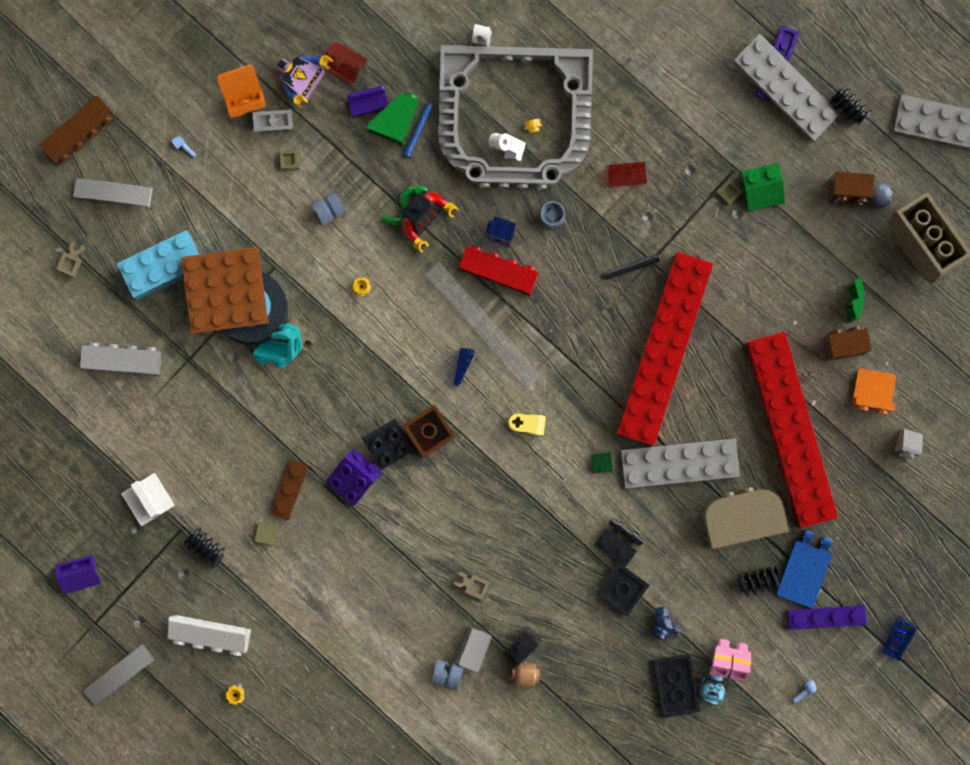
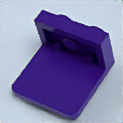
(353, 477)

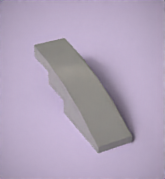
(113, 192)
(118, 675)

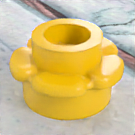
(533, 125)
(361, 291)
(235, 700)

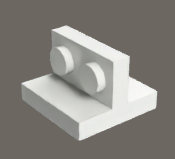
(148, 499)

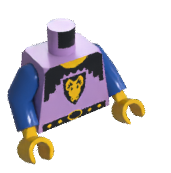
(302, 76)

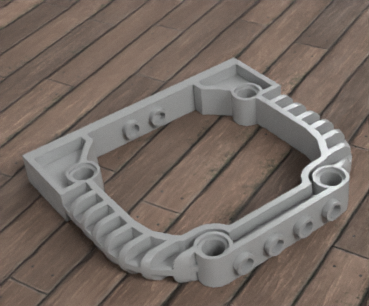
(460, 61)

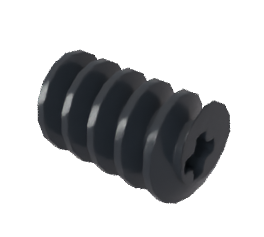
(850, 106)
(205, 548)
(759, 581)

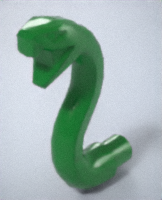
(396, 222)

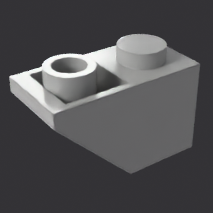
(909, 444)

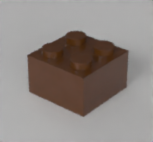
(851, 188)
(846, 344)
(429, 431)

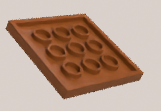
(224, 290)

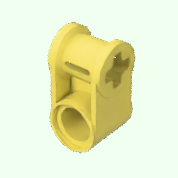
(530, 424)

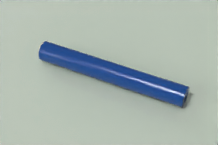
(417, 131)

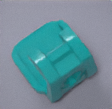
(280, 352)

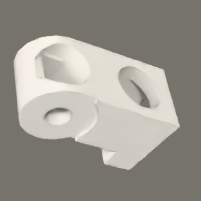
(481, 36)
(510, 145)

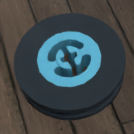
(277, 314)

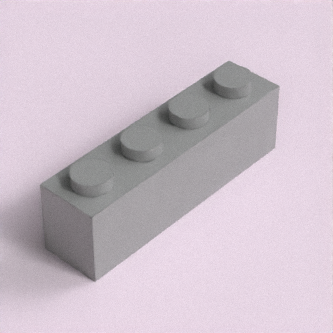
(120, 359)

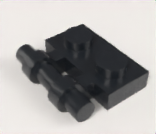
(616, 547)

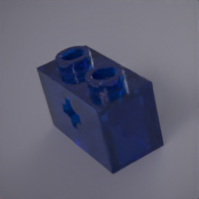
(501, 231)

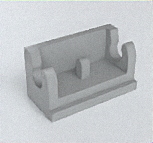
(272, 120)
(473, 649)

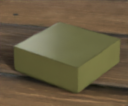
(289, 160)
(729, 192)
(266, 533)

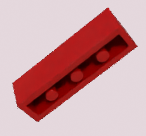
(498, 270)

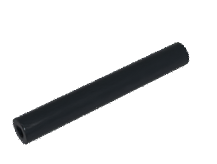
(631, 267)

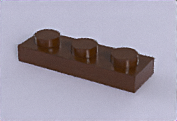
(289, 489)

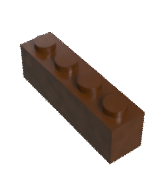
(77, 131)

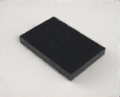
(676, 685)

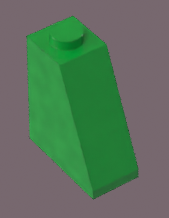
(395, 119)

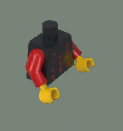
(421, 213)

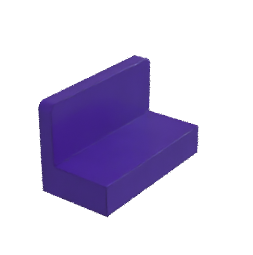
(367, 101)
(77, 574)

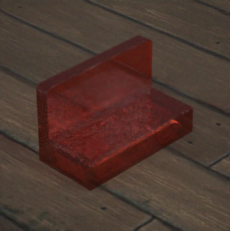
(345, 62)
(627, 174)

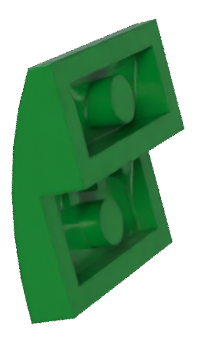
(855, 306)

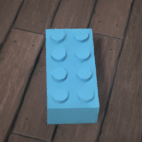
(157, 265)

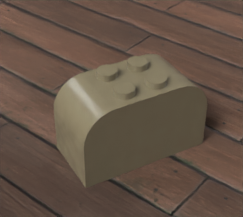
(928, 238)
(743, 517)

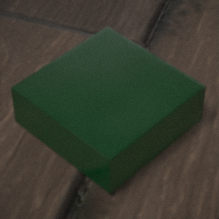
(602, 463)

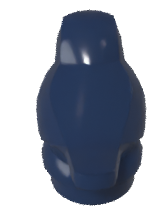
(663, 624)

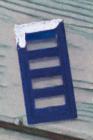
(464, 360)
(893, 635)

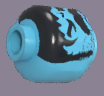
(713, 689)

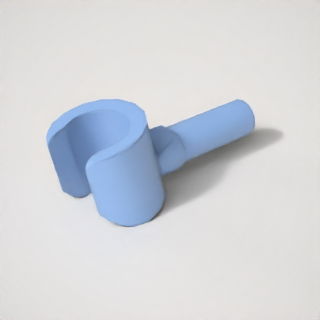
(178, 142)
(810, 688)

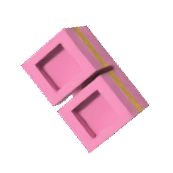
(731, 661)

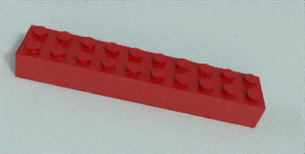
(664, 349)
(791, 430)

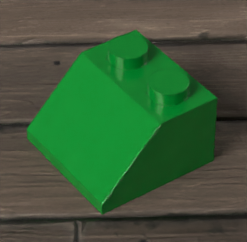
(762, 187)

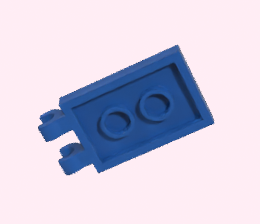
(805, 570)

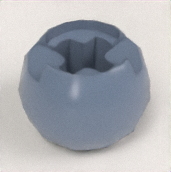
(882, 195)

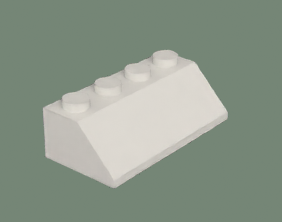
(209, 634)

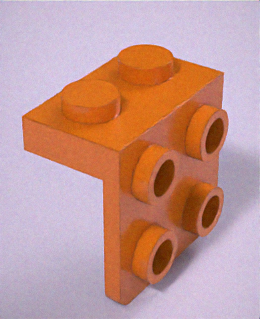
(241, 91)
(874, 391)

